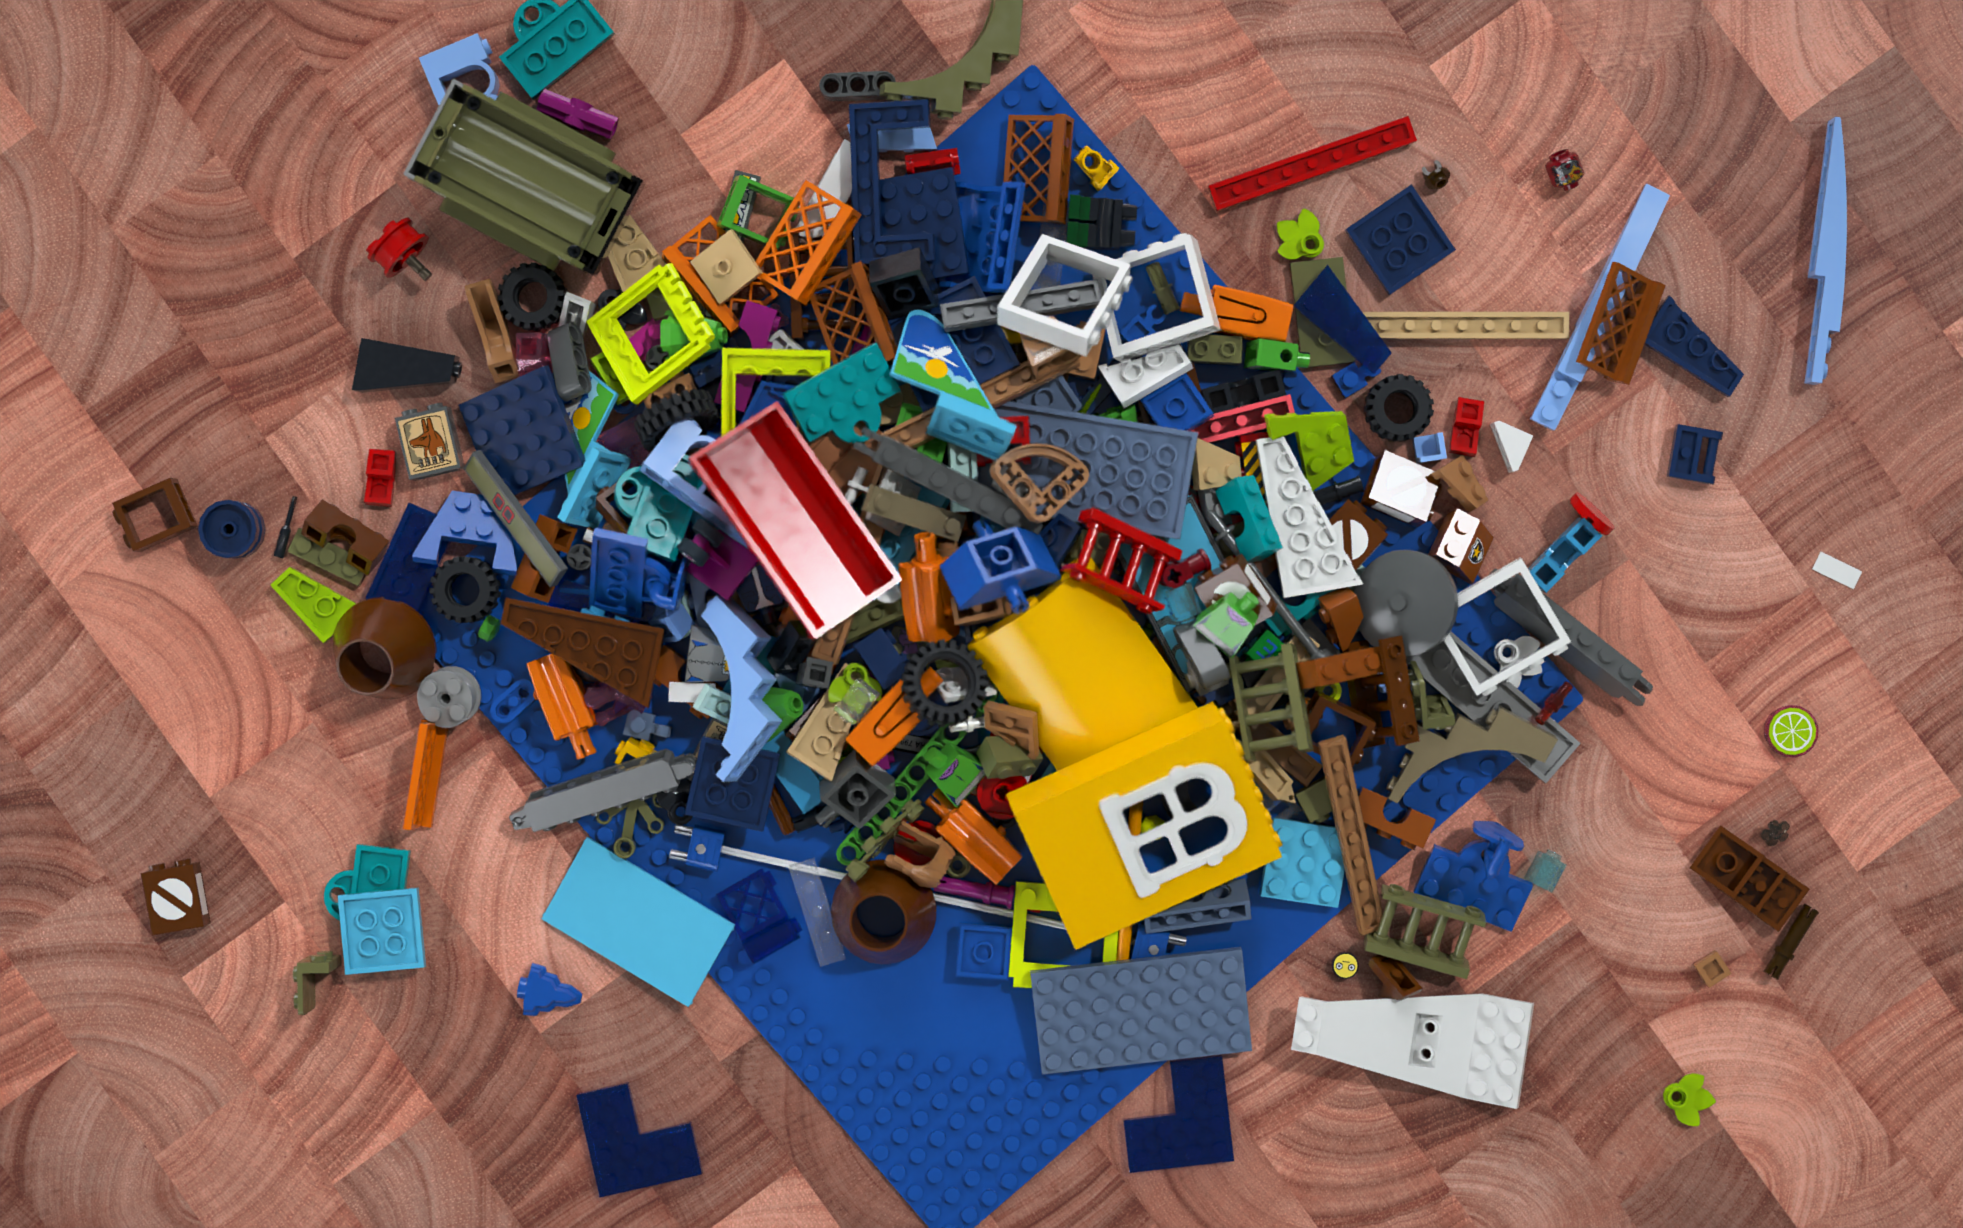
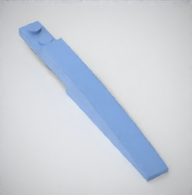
(1627, 252)
(1828, 253)

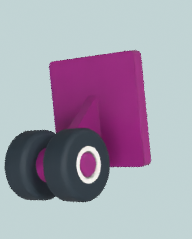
(717, 559)

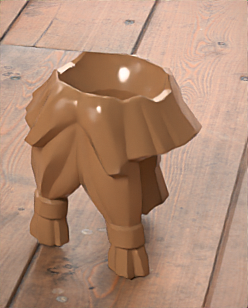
(926, 844)

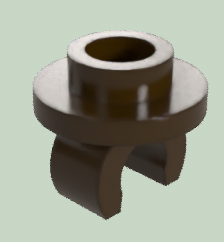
(1437, 178)

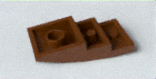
(1749, 878)

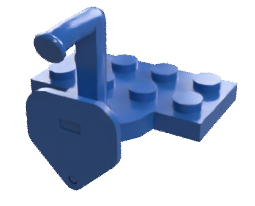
(626, 577)
(1478, 880)

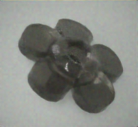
(1776, 832)

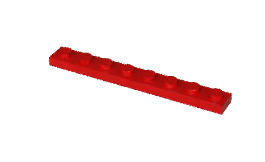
(1312, 163)

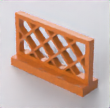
(825, 250)
(699, 289)
(425, 776)

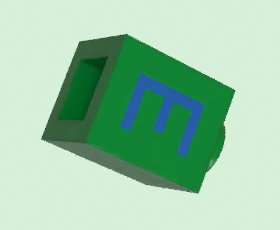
(1263, 646)

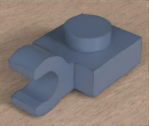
(644, 725)

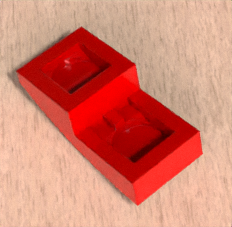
(1466, 427)
(380, 477)

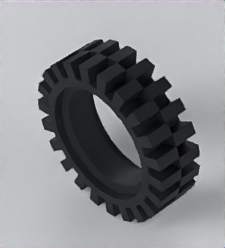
(655, 422)
(929, 710)

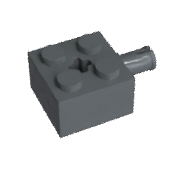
(855, 791)

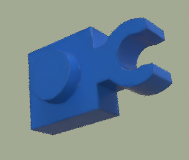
(1141, 327)
(1352, 378)

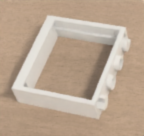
(1053, 331)
(1177, 334)
(1532, 660)

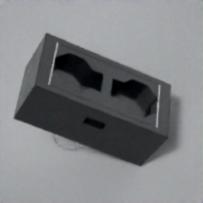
(790, 648)

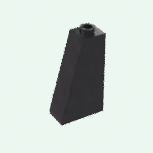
(395, 366)

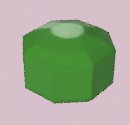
(489, 628)

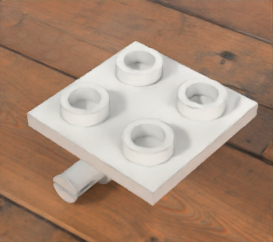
(892, 482)
(955, 689)

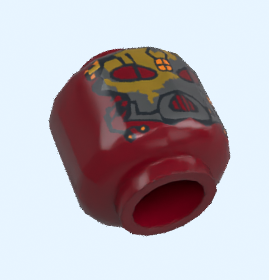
(1564, 169)

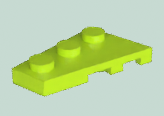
(312, 602)

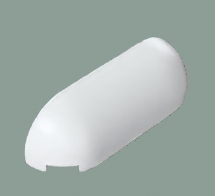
(836, 182)

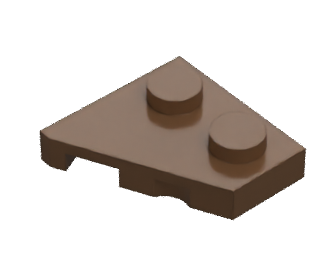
(1462, 483)
(1013, 725)

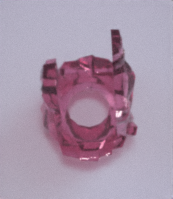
(600, 693)

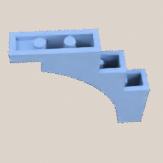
(750, 717)

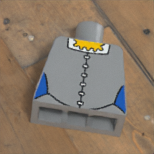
(705, 657)

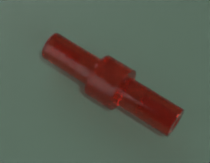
(1553, 703)

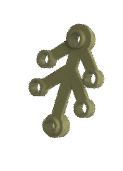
(629, 823)
(873, 846)

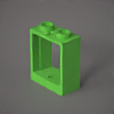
(734, 199)

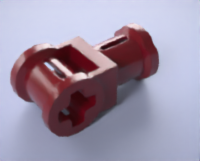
(1185, 569)

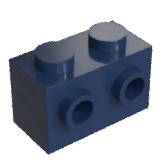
(882, 657)

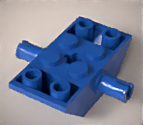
(998, 567)

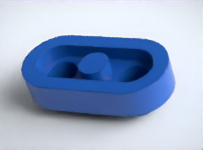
(514, 700)

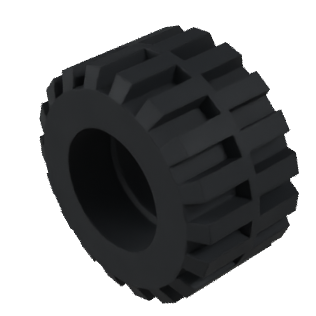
(514, 284)
(1421, 408)
(443, 594)

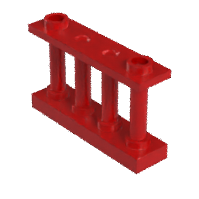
(1140, 544)

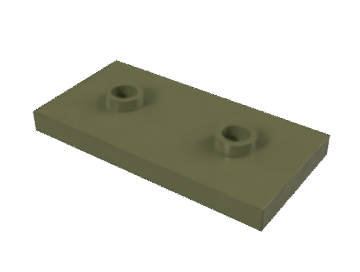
(1311, 339)

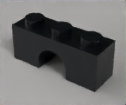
(1244, 392)

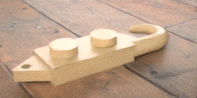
(1270, 776)

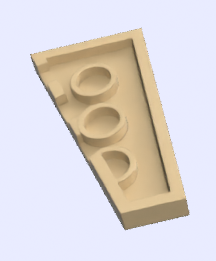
(633, 255)
(822, 737)

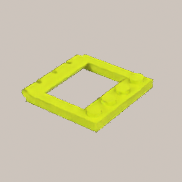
(619, 349)
(764, 362)
(1037, 897)

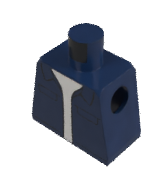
(760, 596)

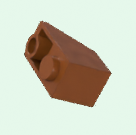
(1342, 615)

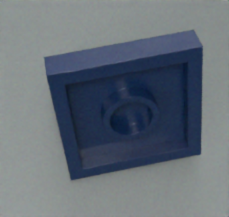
(709, 370)

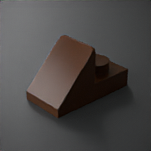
(1396, 979)

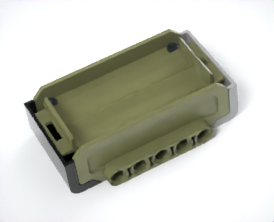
(524, 179)

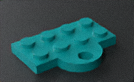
(553, 42)
(843, 396)
(656, 511)
(374, 870)

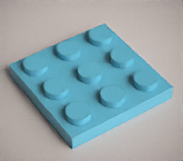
(1309, 864)
(381, 931)

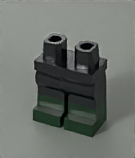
(1107, 220)

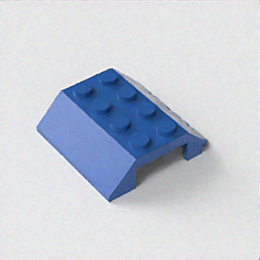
(990, 233)

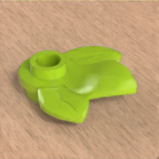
(1297, 233)
(842, 684)
(1691, 1098)

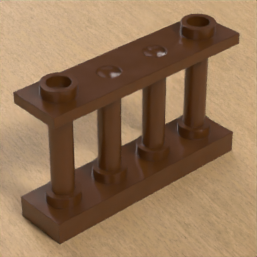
(801, 324)
(1400, 701)

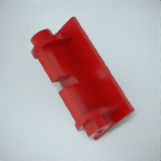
(933, 161)

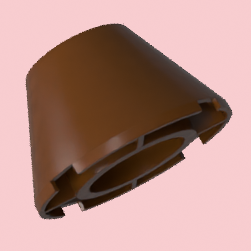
(399, 633)
(915, 901)

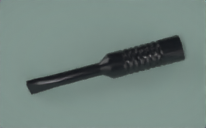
(285, 532)

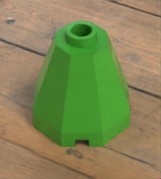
(674, 339)
(785, 705)

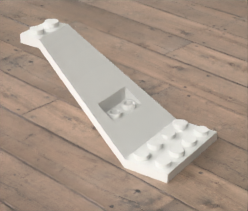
(1474, 1048)

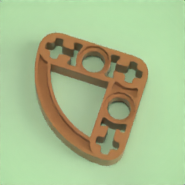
(1034, 496)

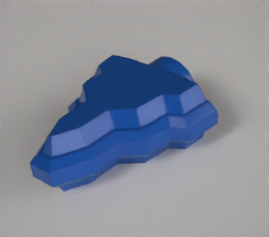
(544, 991)

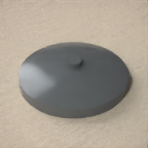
(1407, 597)

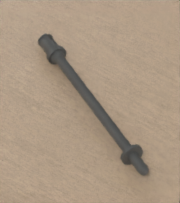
(1225, 534)

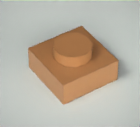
(1712, 969)

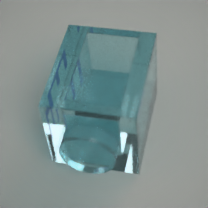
(1181, 603)
(1546, 870)

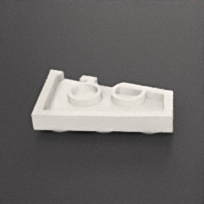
(1143, 375)

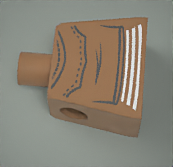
(1046, 357)

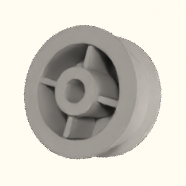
(449, 696)

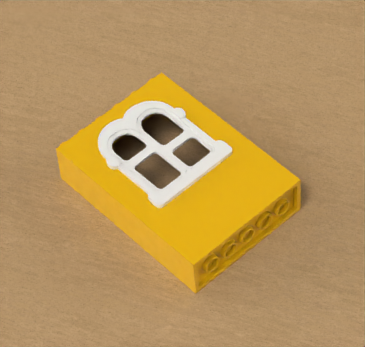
(1093, 859)

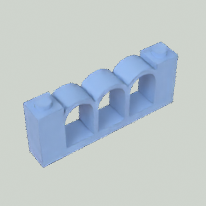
(457, 60)
(665, 457)

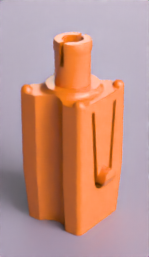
(1245, 313)
(926, 594)
(562, 702)
(889, 721)
(975, 836)

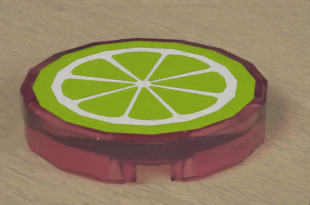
(1791, 731)

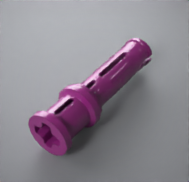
(987, 892)

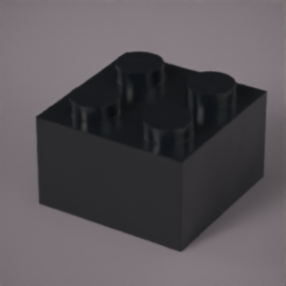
(903, 283)

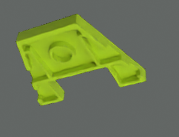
(1320, 439)

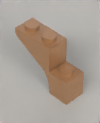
(493, 330)

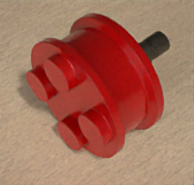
(399, 249)

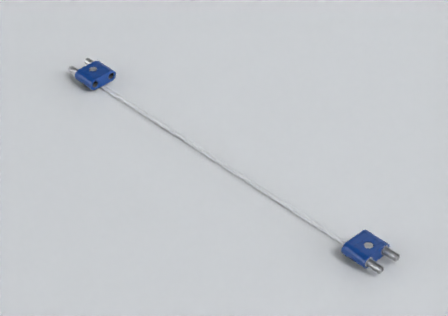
(706, 851)

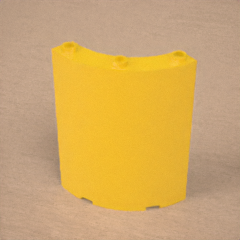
(1081, 669)

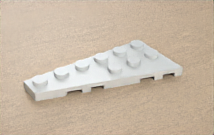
(1311, 551)

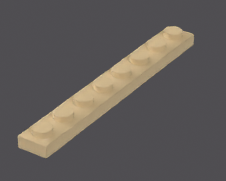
(1470, 325)

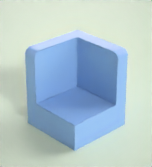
(1429, 448)

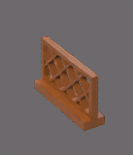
(1058, 164)
(871, 310)
(1632, 329)

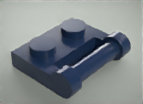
(1686, 453)

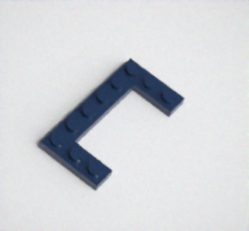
(865, 123)

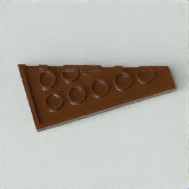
(603, 647)

